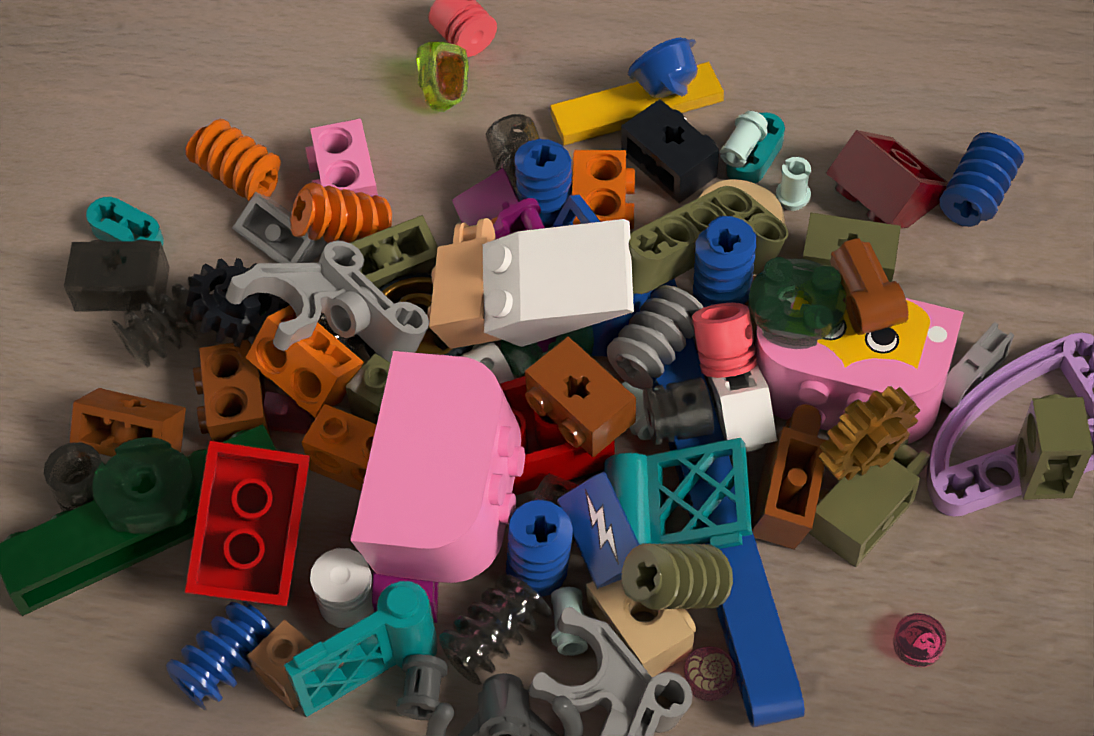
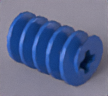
(545, 175)
(981, 179)
(724, 262)
(539, 545)
(219, 652)

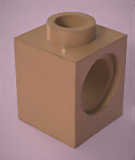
(272, 654)

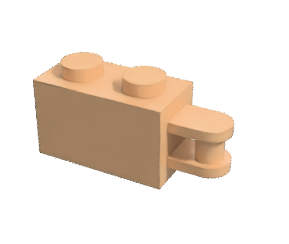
(458, 287)

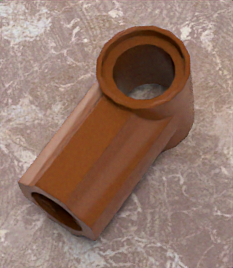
(870, 297)

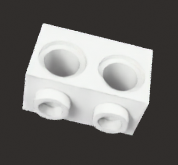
(744, 408)

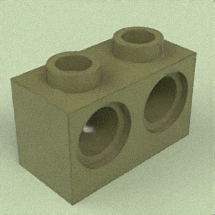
(1053, 447)

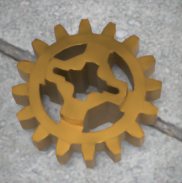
(869, 433)

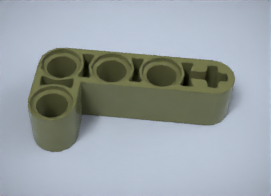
(668, 244)

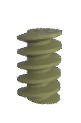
(677, 576)

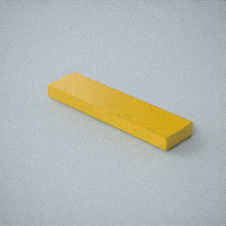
(611, 108)

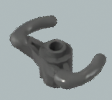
(507, 712)

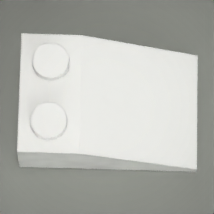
(556, 280)

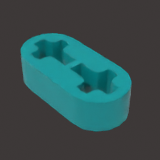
(763, 152)
(128, 218)

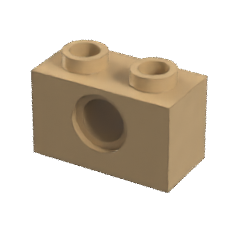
(653, 643)

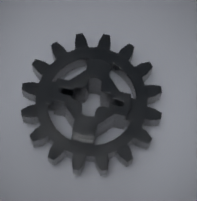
(218, 314)

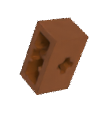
(579, 397)
(112, 418)

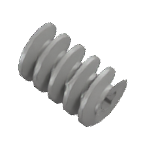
(653, 336)

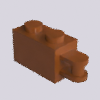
(790, 481)

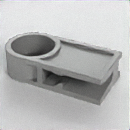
(977, 365)

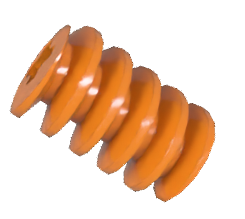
(234, 159)
(338, 214)

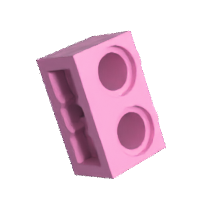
(342, 157)

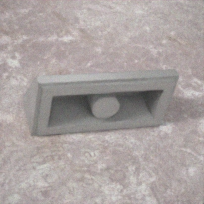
(268, 228)

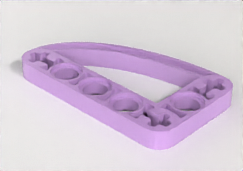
(993, 388)

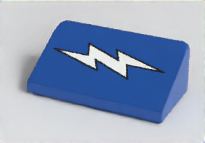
(599, 528)

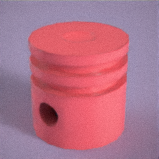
(463, 24)
(724, 340)

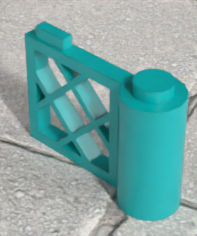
(641, 493)
(395, 631)

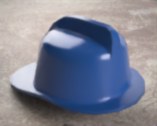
(666, 68)

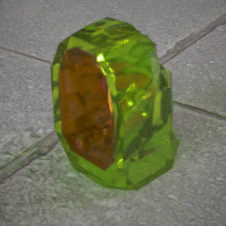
(442, 74)

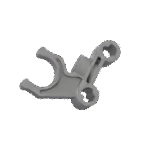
(342, 294)
(619, 684)

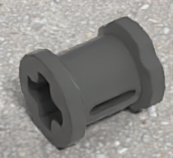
(421, 686)

